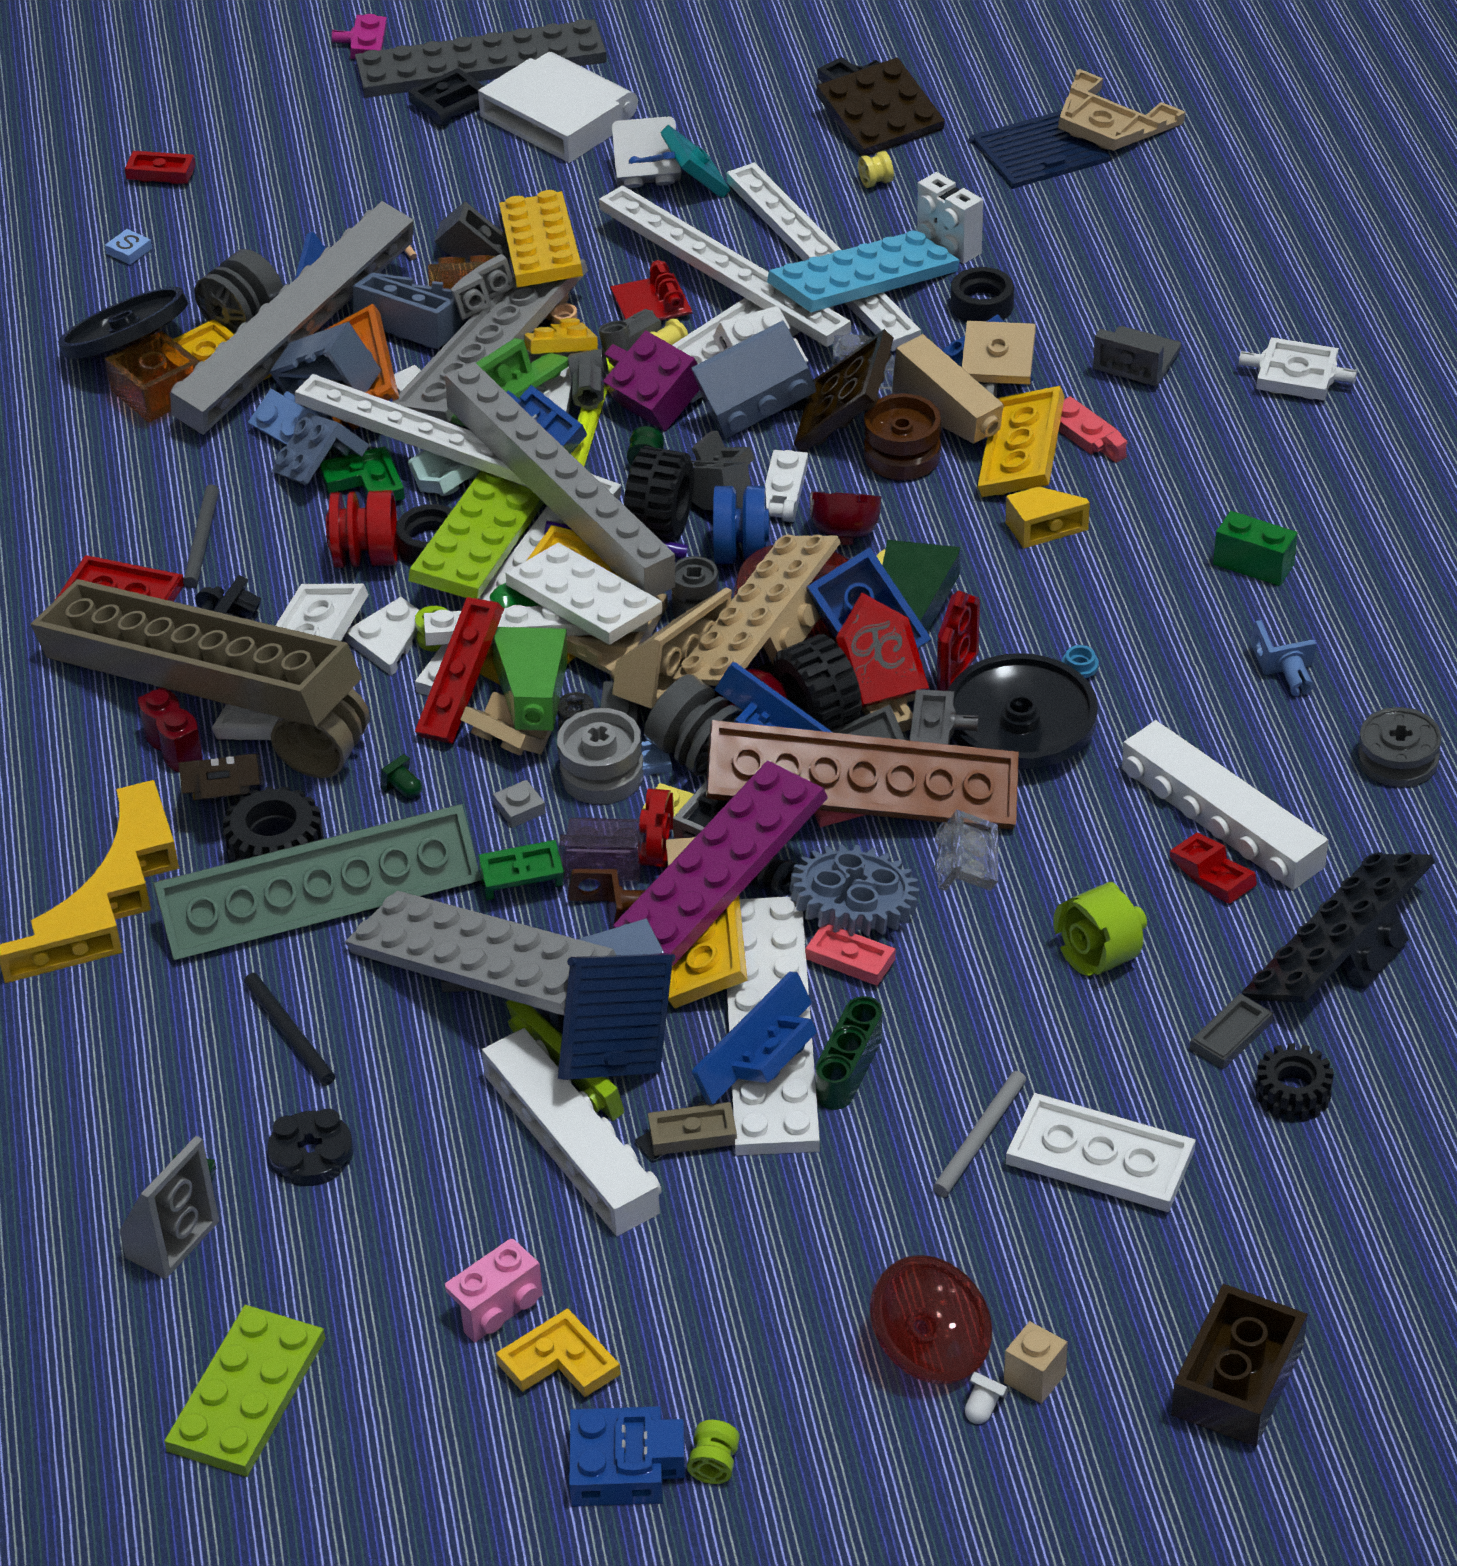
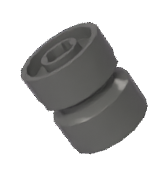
(694, 582)

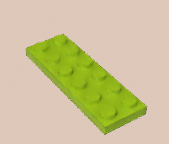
(476, 536)

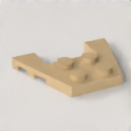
(1107, 122)

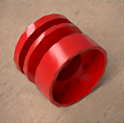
(362, 529)

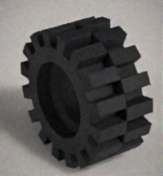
(1288, 1099)

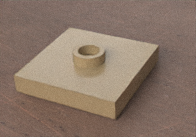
(999, 351)

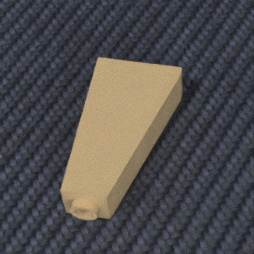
(962, 401)

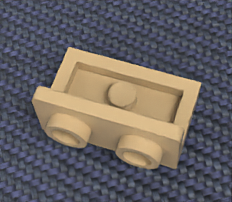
(498, 722)

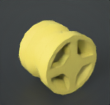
(875, 169)

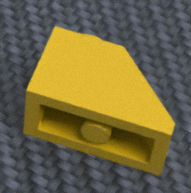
(1045, 515)

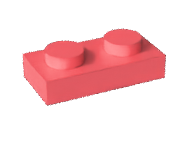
(850, 954)

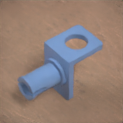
(1288, 658)

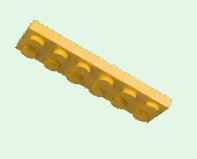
(540, 238)

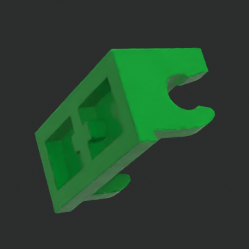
(520, 867)

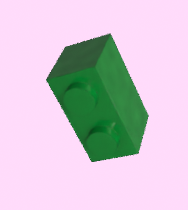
(1255, 548)

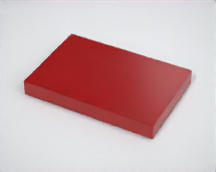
(127, 577)

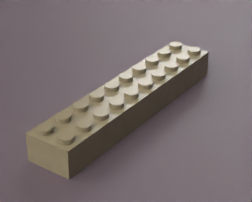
(198, 651)

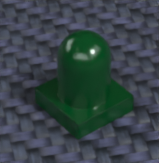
(398, 776)

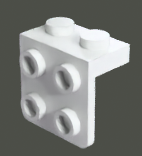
(643, 139)

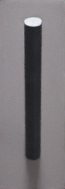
(289, 1029)

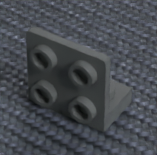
(1134, 354)

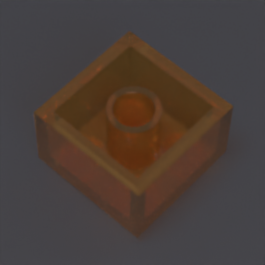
(147, 372)

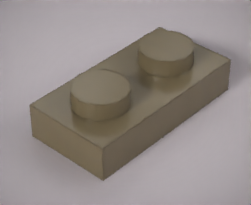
(692, 1128)

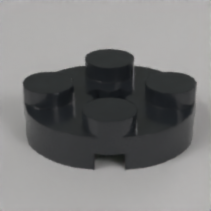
(305, 1128)

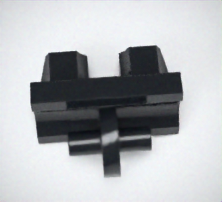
(235, 599)

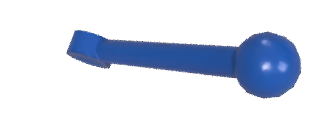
(664, 156)

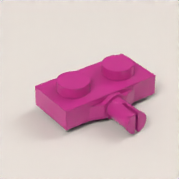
(365, 35)

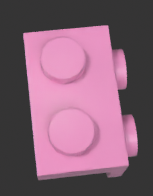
(496, 1288)

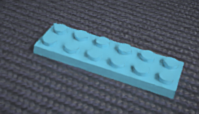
(863, 271)

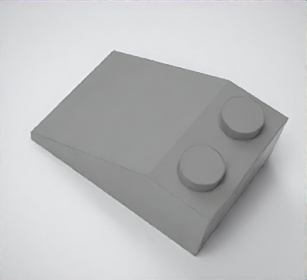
(172, 1213)

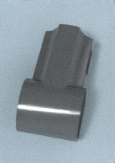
(627, 332)
(587, 374)

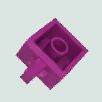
(652, 379)

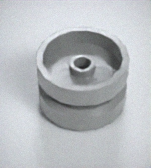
(600, 756)

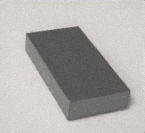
(1231, 1031)

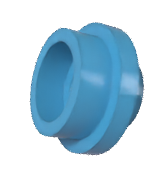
(1082, 659)

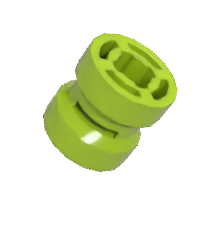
(714, 1446)

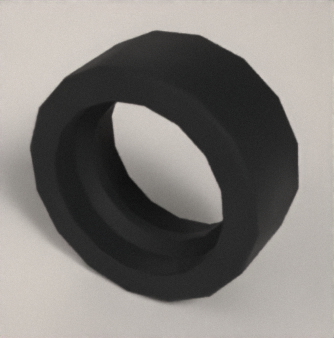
(982, 281)
(415, 521)

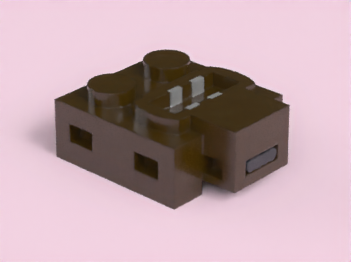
(221, 776)

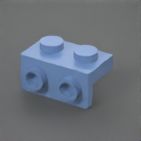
(279, 415)

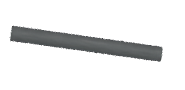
(201, 536)

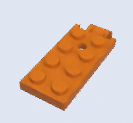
(370, 330)

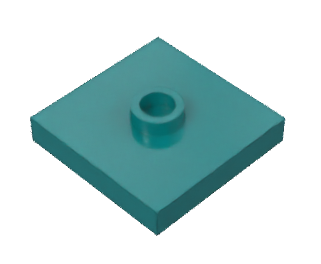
(695, 161)

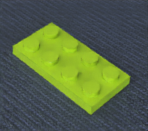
(245, 1390)

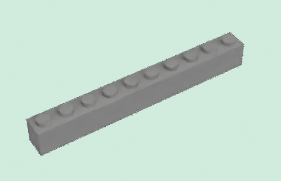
(292, 315)
(560, 480)

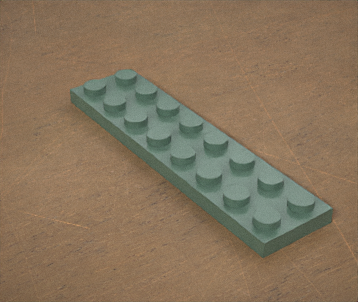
(316, 881)

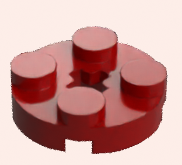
(656, 823)

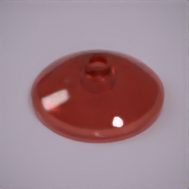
(944, 1309)

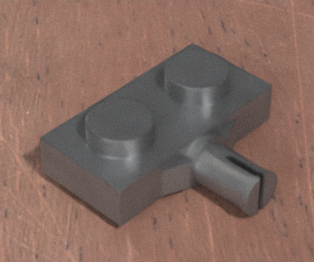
(936, 718)

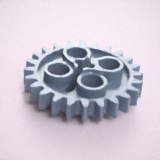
(854, 890)

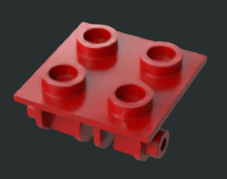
(656, 293)

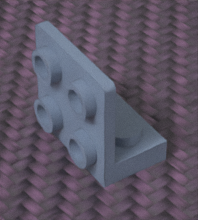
(311, 443)

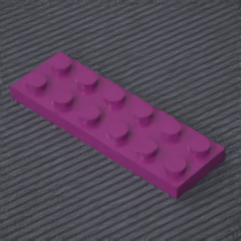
(725, 857)

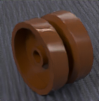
(902, 437)

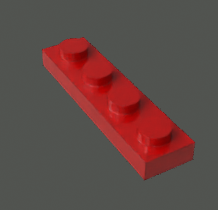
(459, 670)

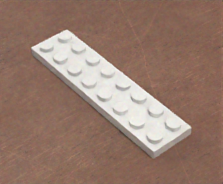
(783, 1112)

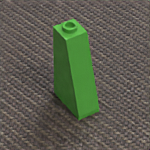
(531, 673)

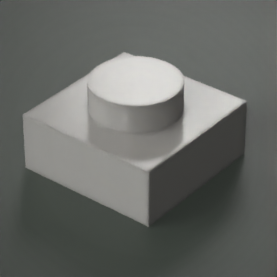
(519, 803)

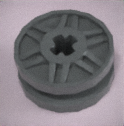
(1399, 747)

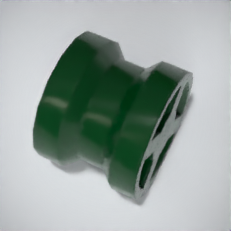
(643, 437)

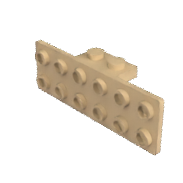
(766, 611)

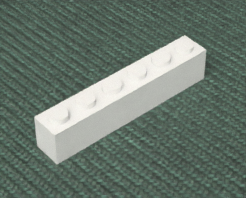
(1225, 805)
(572, 1132)

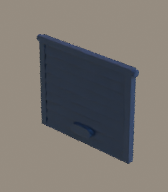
(1037, 150)
(615, 1015)

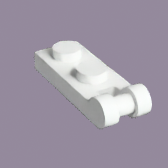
(785, 483)

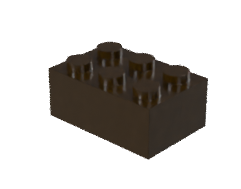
(1239, 1364)

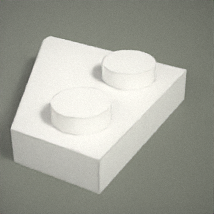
(385, 634)

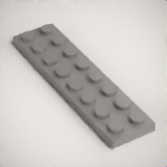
(508, 318)
(472, 949)

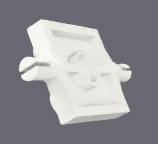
(1297, 368)

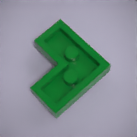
(372, 471)

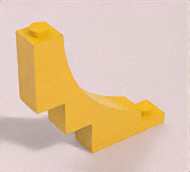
(85, 923)

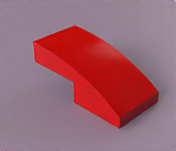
(1208, 866)

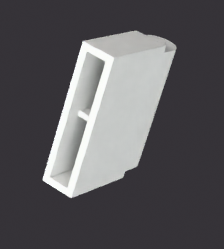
(556, 105)

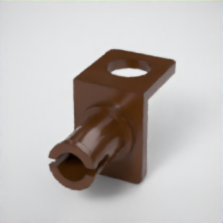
(609, 890)

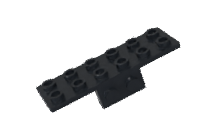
(1349, 928)

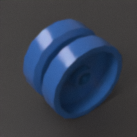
(737, 524)

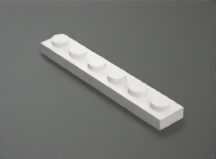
(441, 623)

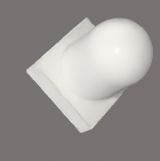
(983, 1398)

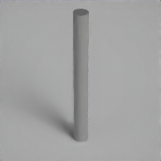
(979, 1133)

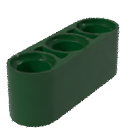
(848, 1053)

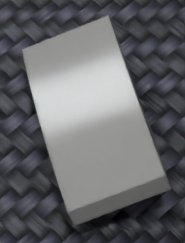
(481, 284)

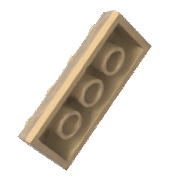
(649, 667)

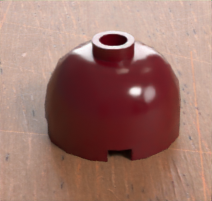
(844, 514)

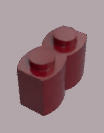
(169, 728)

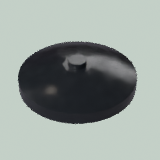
(123, 323)
(1026, 708)

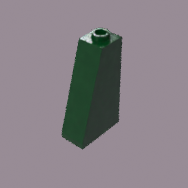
(922, 575)

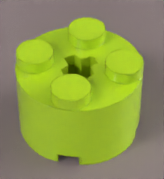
(1099, 929)

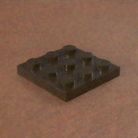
(880, 107)
(844, 391)

